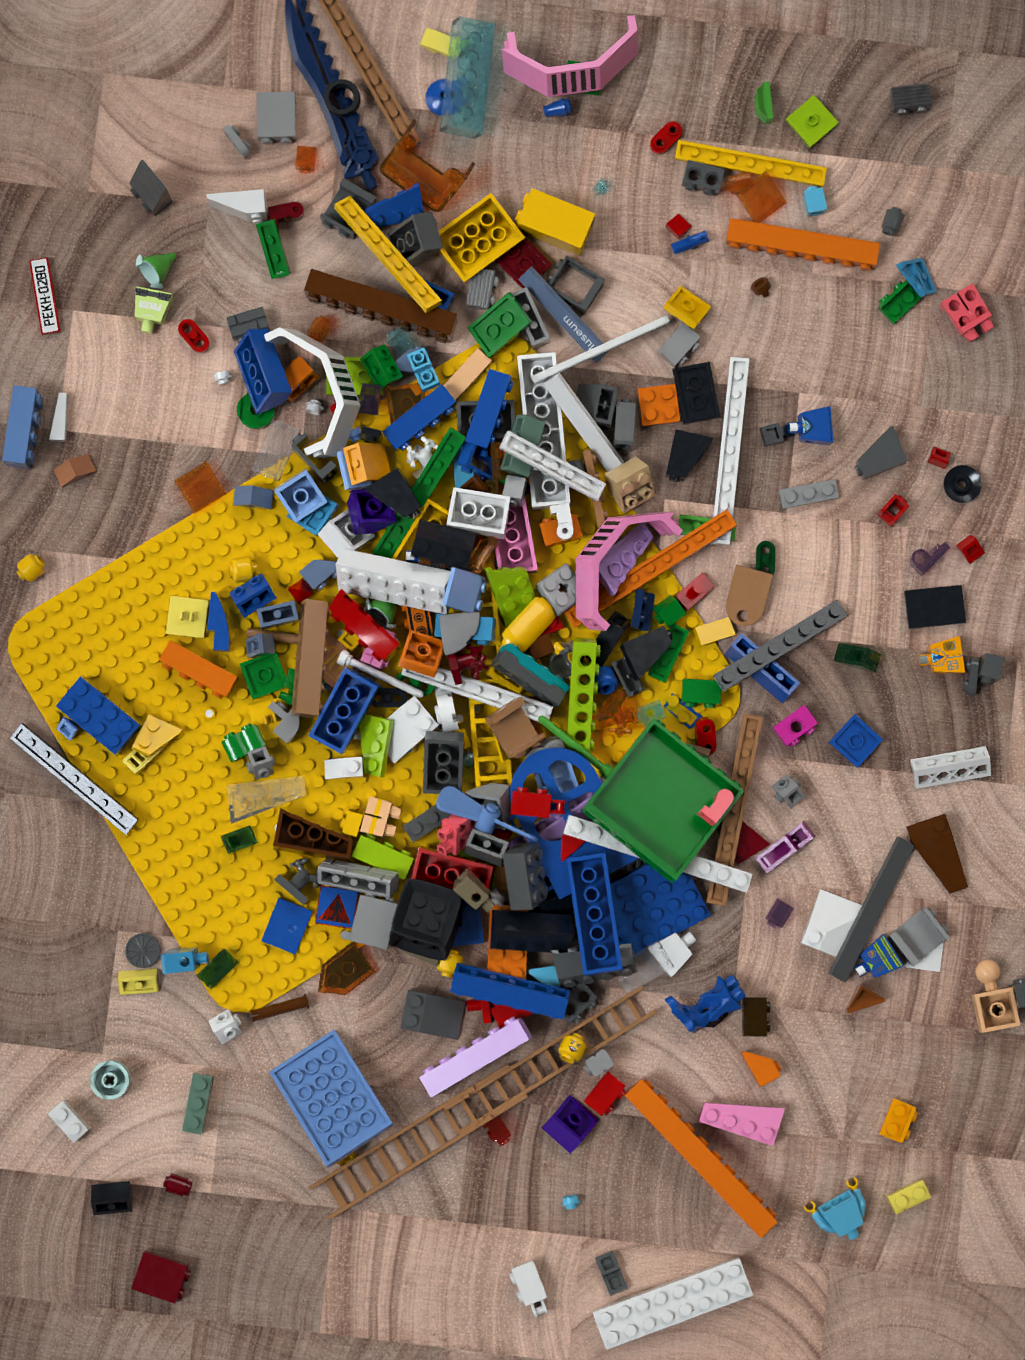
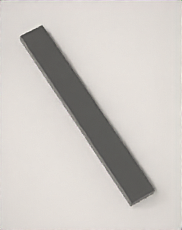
(871, 909)

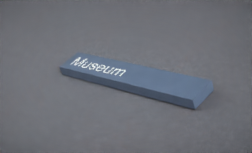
(560, 311)

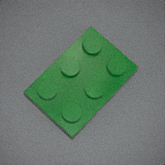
(499, 325)

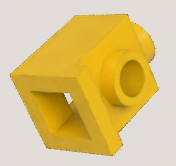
(351, 824)

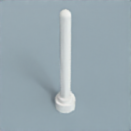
(346, 659)

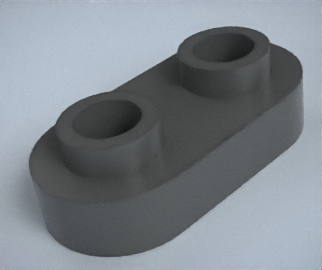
(971, 683)

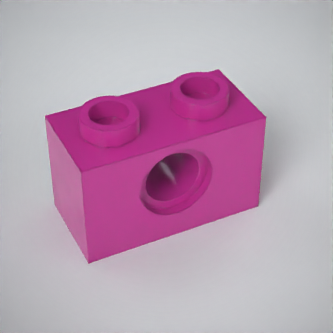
(801, 716)

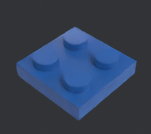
(855, 741)

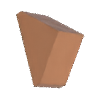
(74, 469)

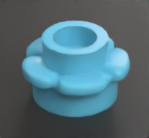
(570, 1201)

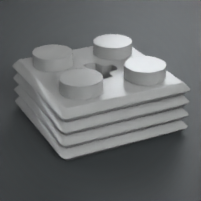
(550, 587)

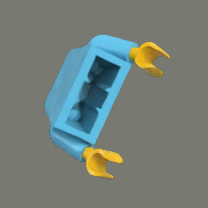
(841, 1213)

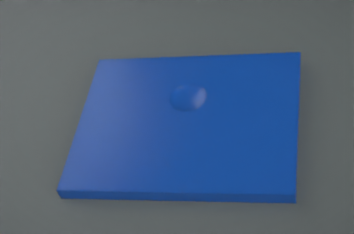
(286, 926)

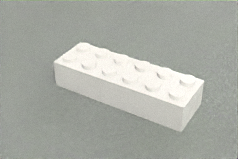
(392, 581)

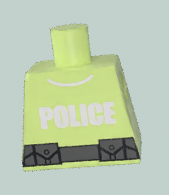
(151, 307)

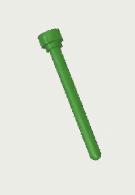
(603, 769)

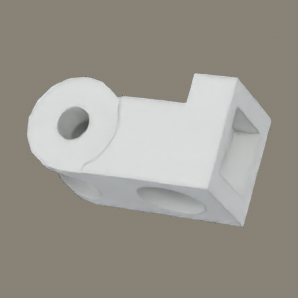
(564, 521)

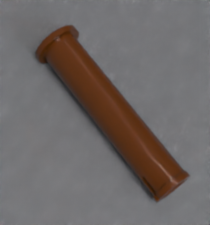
(280, 1008)

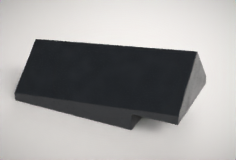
(530, 931)

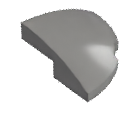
(457, 630)

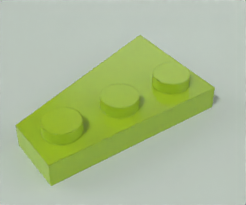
(375, 743)

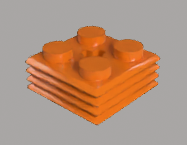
(415, 661)

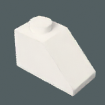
(344, 768)

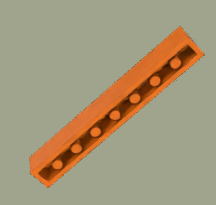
(802, 243)

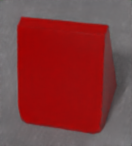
(678, 226)
(970, 548)

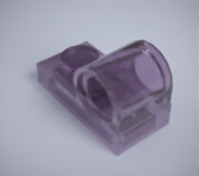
(929, 559)

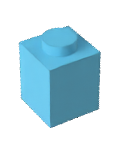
(814, 201)

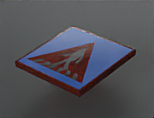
(336, 907)

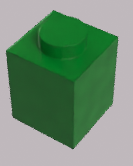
(668, 611)

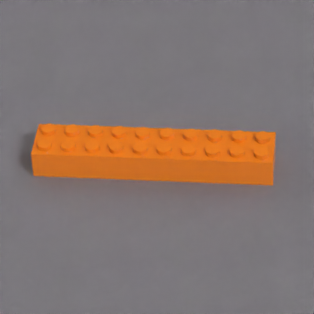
(703, 1160)

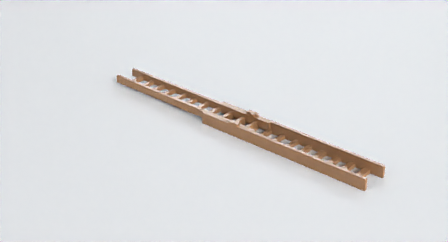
(460, 1098)

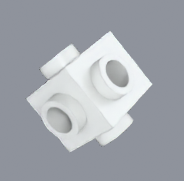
(225, 1026)

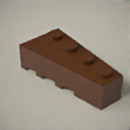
(308, 838)

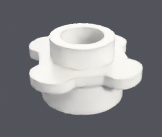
(497, 896)

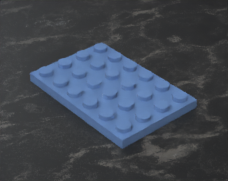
(331, 1098)

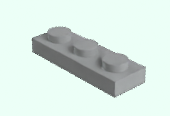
(808, 494)

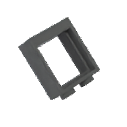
(592, 293)

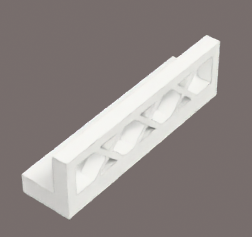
(951, 763)

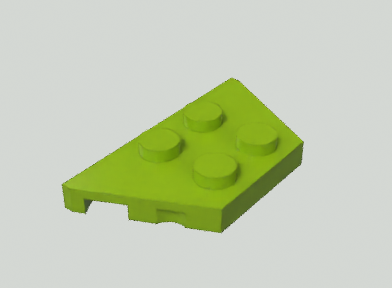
(511, 591)

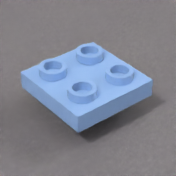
(562, 774)

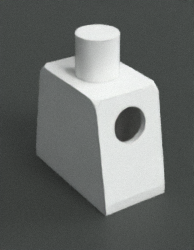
(677, 950)

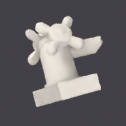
(422, 454)

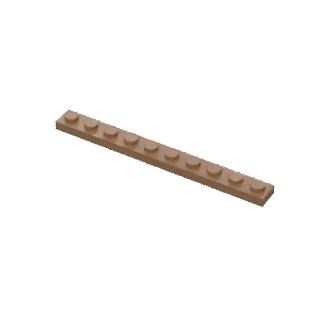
(367, 67)
(732, 821)

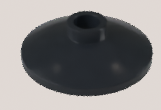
(969, 477)

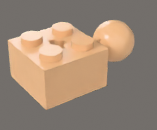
(988, 973)

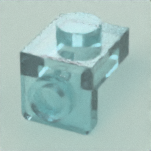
(398, 341)

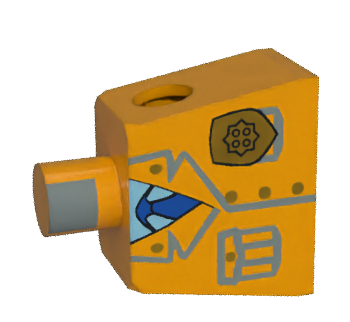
(944, 657)

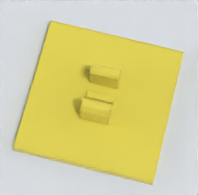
(187, 617)

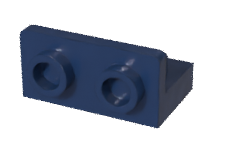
(642, 610)

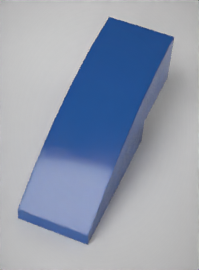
(218, 623)

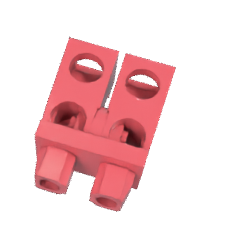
(967, 311)
(454, 834)

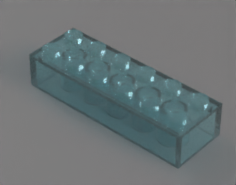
(467, 77)

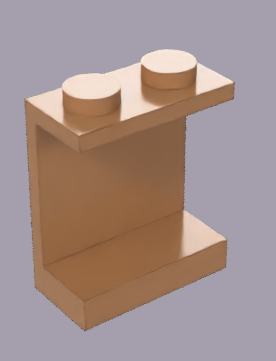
(513, 729)

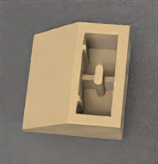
(630, 484)

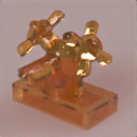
(613, 713)

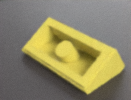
(138, 981)

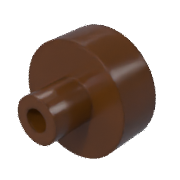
(761, 287)

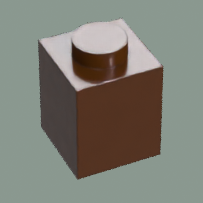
(541, 648)

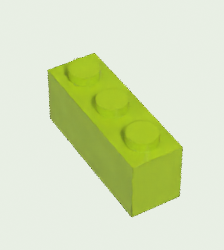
(383, 856)

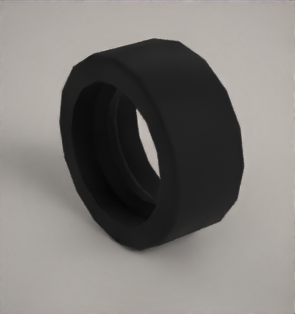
(342, 83)

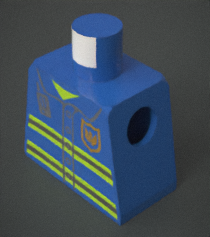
(878, 958)

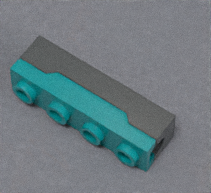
(530, 675)

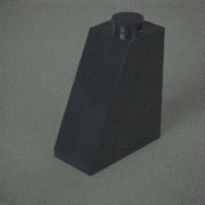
(685, 453)
(397, 494)
(609, 638)
(645, 650)

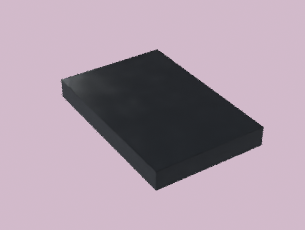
(696, 393)
(935, 607)

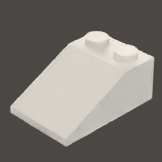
(245, 205)
(409, 728)

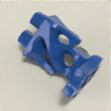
(719, 1000)

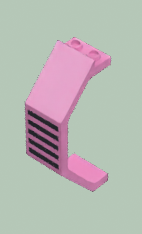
(571, 77)
(589, 559)

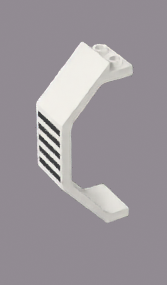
(342, 387)

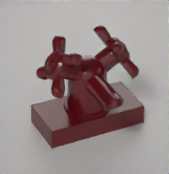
(466, 662)

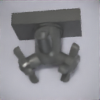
(298, 881)

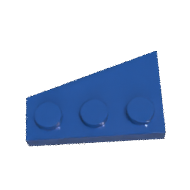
(396, 208)

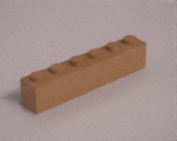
(309, 658)

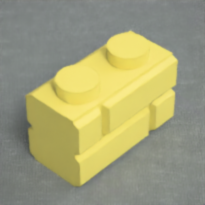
(908, 1196)

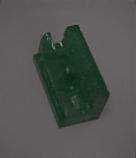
(217, 968)

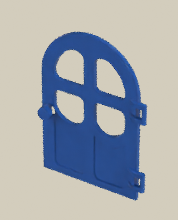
(554, 867)

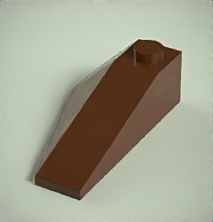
(938, 849)

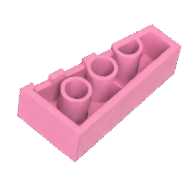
(752, 1122)

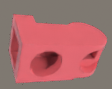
(721, 802)

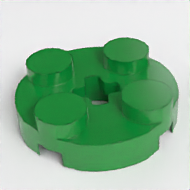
(248, 418)

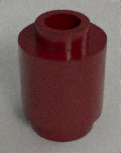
(177, 1185)

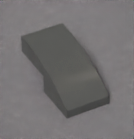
(611, 1273)

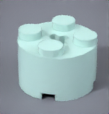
(121, 1082)

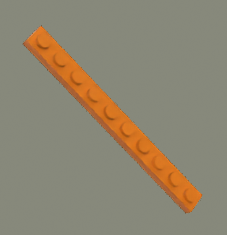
(663, 561)

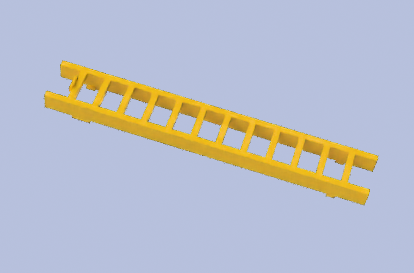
(475, 740)

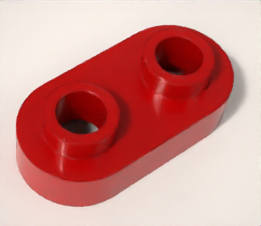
(666, 137)
(194, 336)
(705, 737)

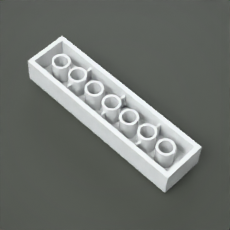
(541, 405)
(672, 1302)

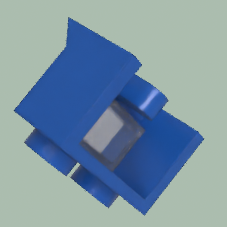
(475, 461)

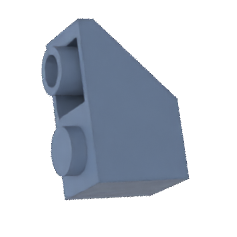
(318, 573)

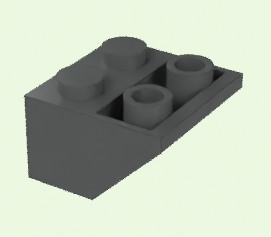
(599, 402)

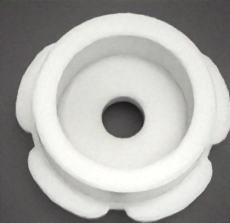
(222, 377)
(314, 407)

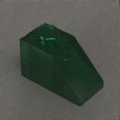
(857, 657)

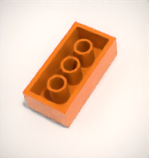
(506, 961)

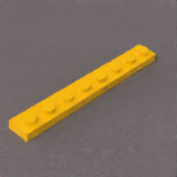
(752, 163)
(387, 254)

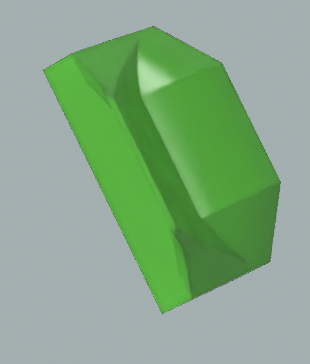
(763, 103)

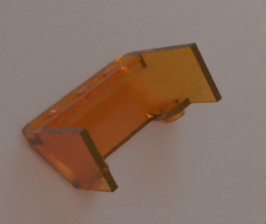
(407, 168)

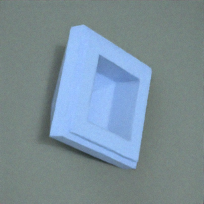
(67, 728)

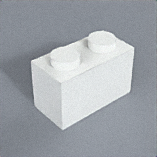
(69, 1121)

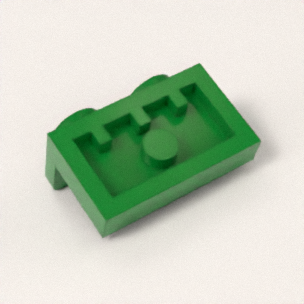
(899, 302)
(381, 366)

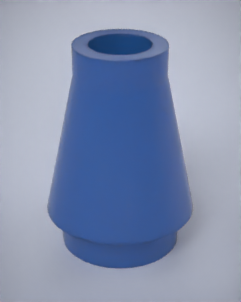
(558, 108)

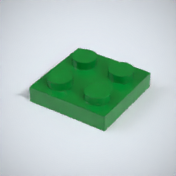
(263, 675)

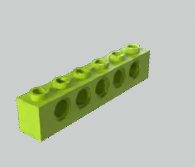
(583, 647)

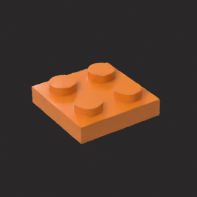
(658, 405)

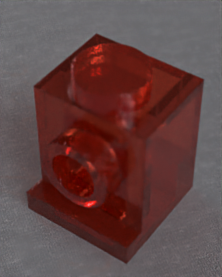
(497, 1131)

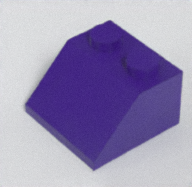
(368, 512)
(570, 1124)

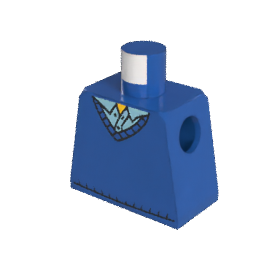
(814, 426)

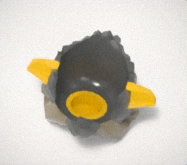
(561, 660)

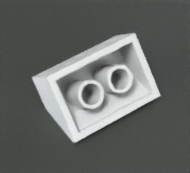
(479, 512)

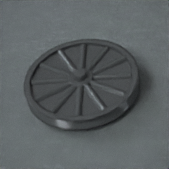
(142, 950)

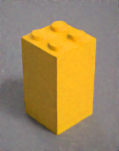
(555, 221)

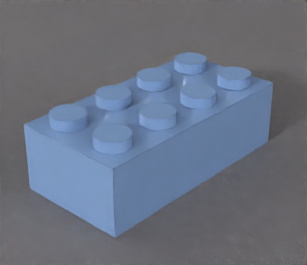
(22, 427)

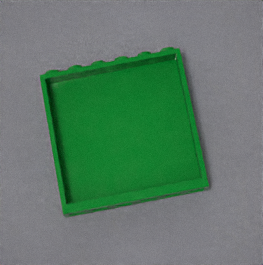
(655, 800)

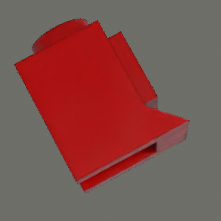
(897, 501)

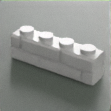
(358, 878)

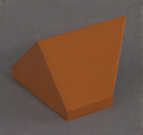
(862, 999)

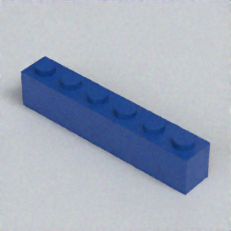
(509, 991)

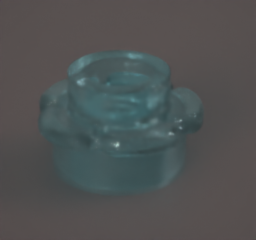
(601, 186)
(468, 760)

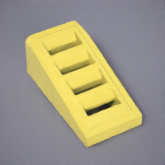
(136, 770)

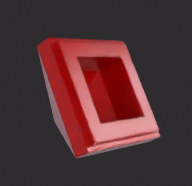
(300, 591)

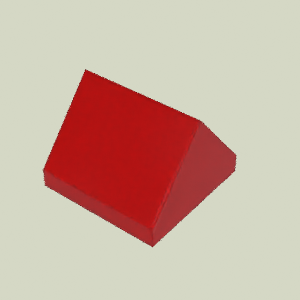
(939, 457)

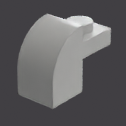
(289, 726)

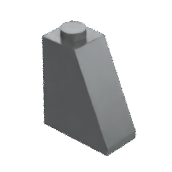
(624, 425)
(881, 456)

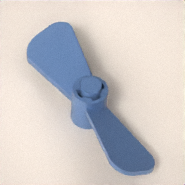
(486, 816)

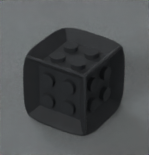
(426, 919)

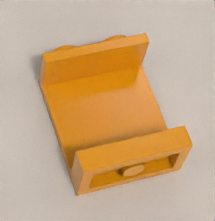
(366, 462)

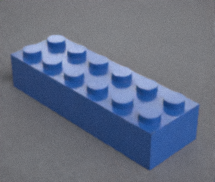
(594, 914)

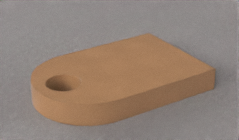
(748, 593)

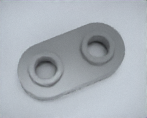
(242, 147)

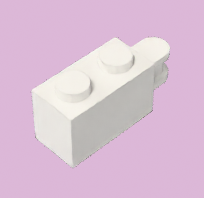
(530, 1286)

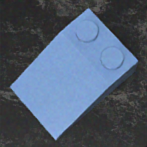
(464, 591)

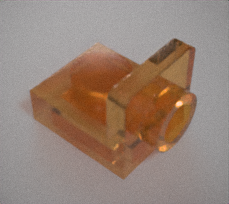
(305, 159)

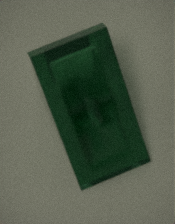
(239, 840)

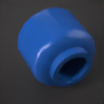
(606, 680)

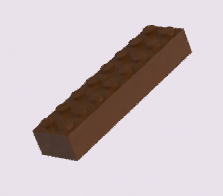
(379, 305)

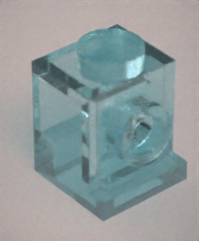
(656, 707)

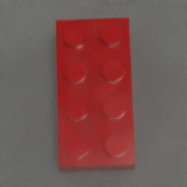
(444, 870)

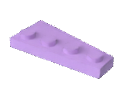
(622, 557)

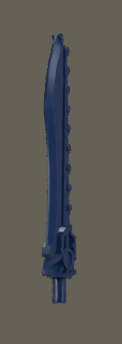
(360, 147)

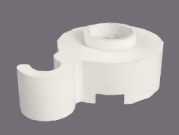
(445, 710)

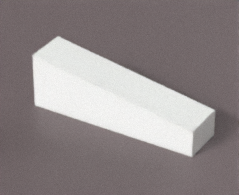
(59, 425)

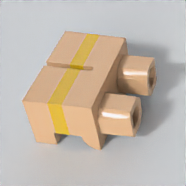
(379, 826)

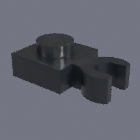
(774, 434)

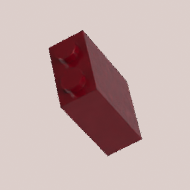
(161, 1277)

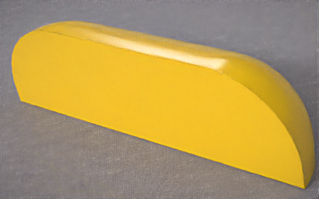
(529, 624)

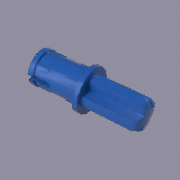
(689, 242)

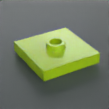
(811, 121)

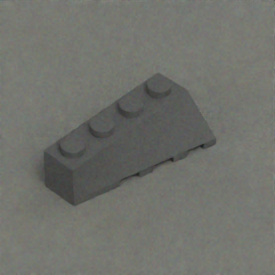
(570, 968)

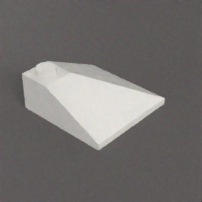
(829, 923)

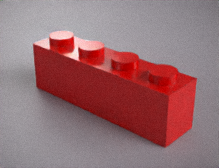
(364, 627)

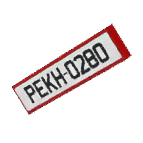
(45, 296)

